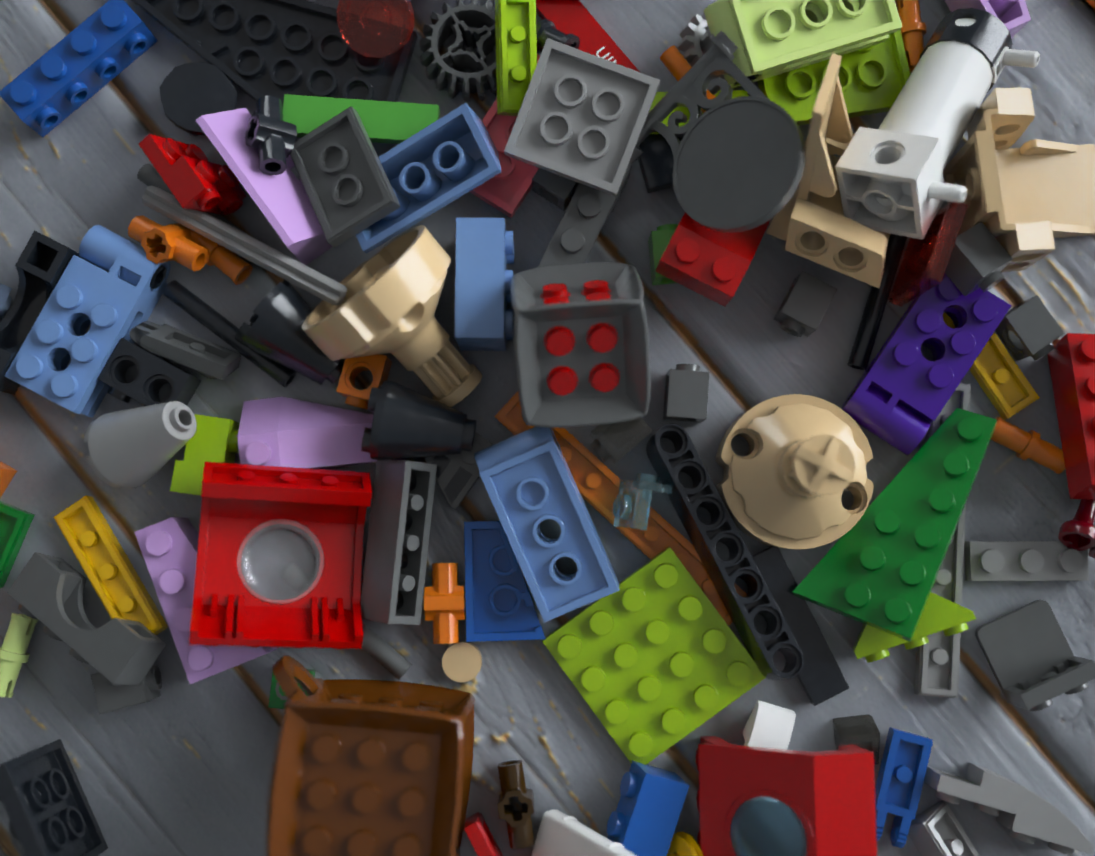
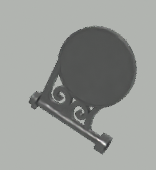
(738, 156)

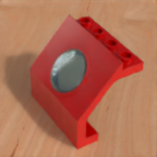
(785, 801)

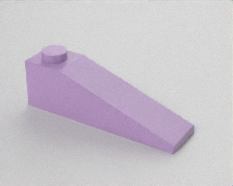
(301, 434)

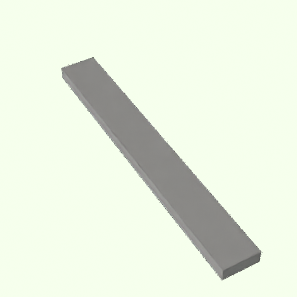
(940, 658)

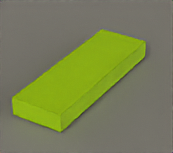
(514, 52)

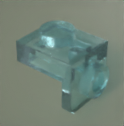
(634, 500)

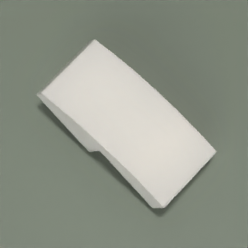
(769, 726)

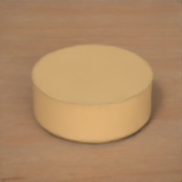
(462, 661)

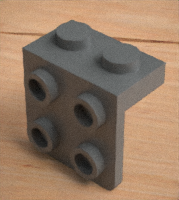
(1032, 657)

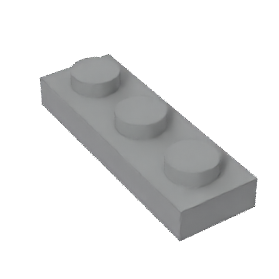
(1024, 561)

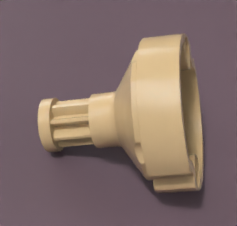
(393, 312)
(795, 472)

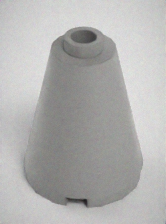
(137, 442)

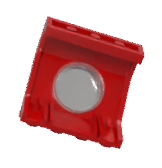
(280, 557)

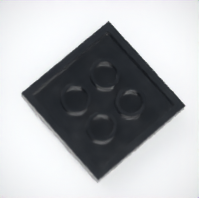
(48, 805)

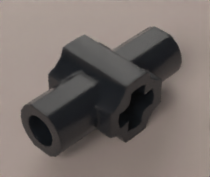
(270, 135)

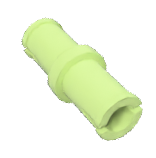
(14, 651)

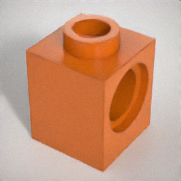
(380, 369)

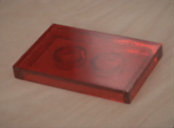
(928, 258)

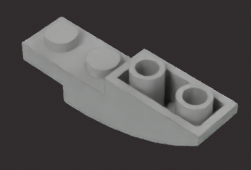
(1014, 805)

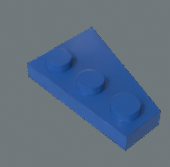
(495, 588)

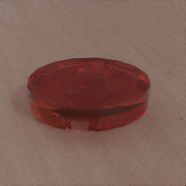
(375, 26)

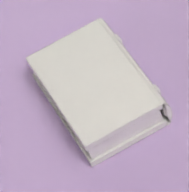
(567, 837)

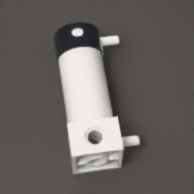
(895, 172)

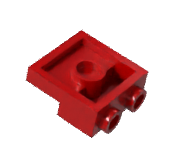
(192, 178)

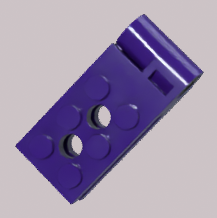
(903, 389)

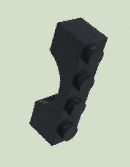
(38, 273)

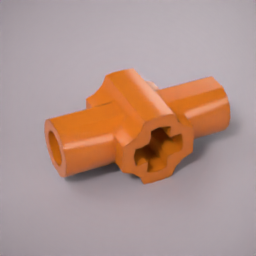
(167, 243)
(445, 603)

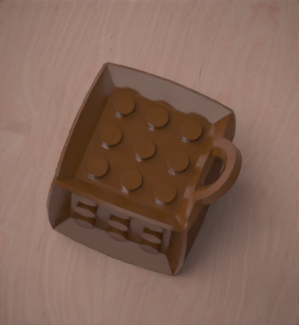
(369, 767)

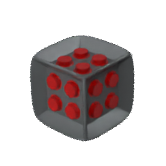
(581, 344)

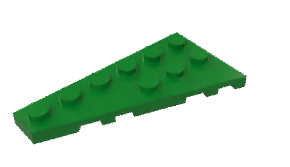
(895, 550)

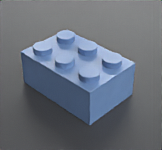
(483, 284)

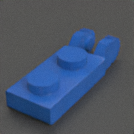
(901, 782)

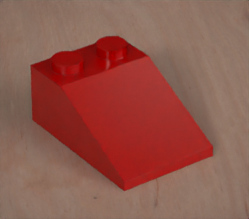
(709, 259)

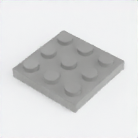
(581, 117)

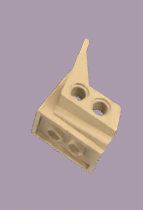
(1026, 191)
(814, 215)

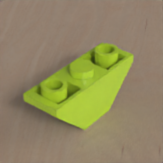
(937, 616)

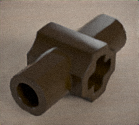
(518, 822)

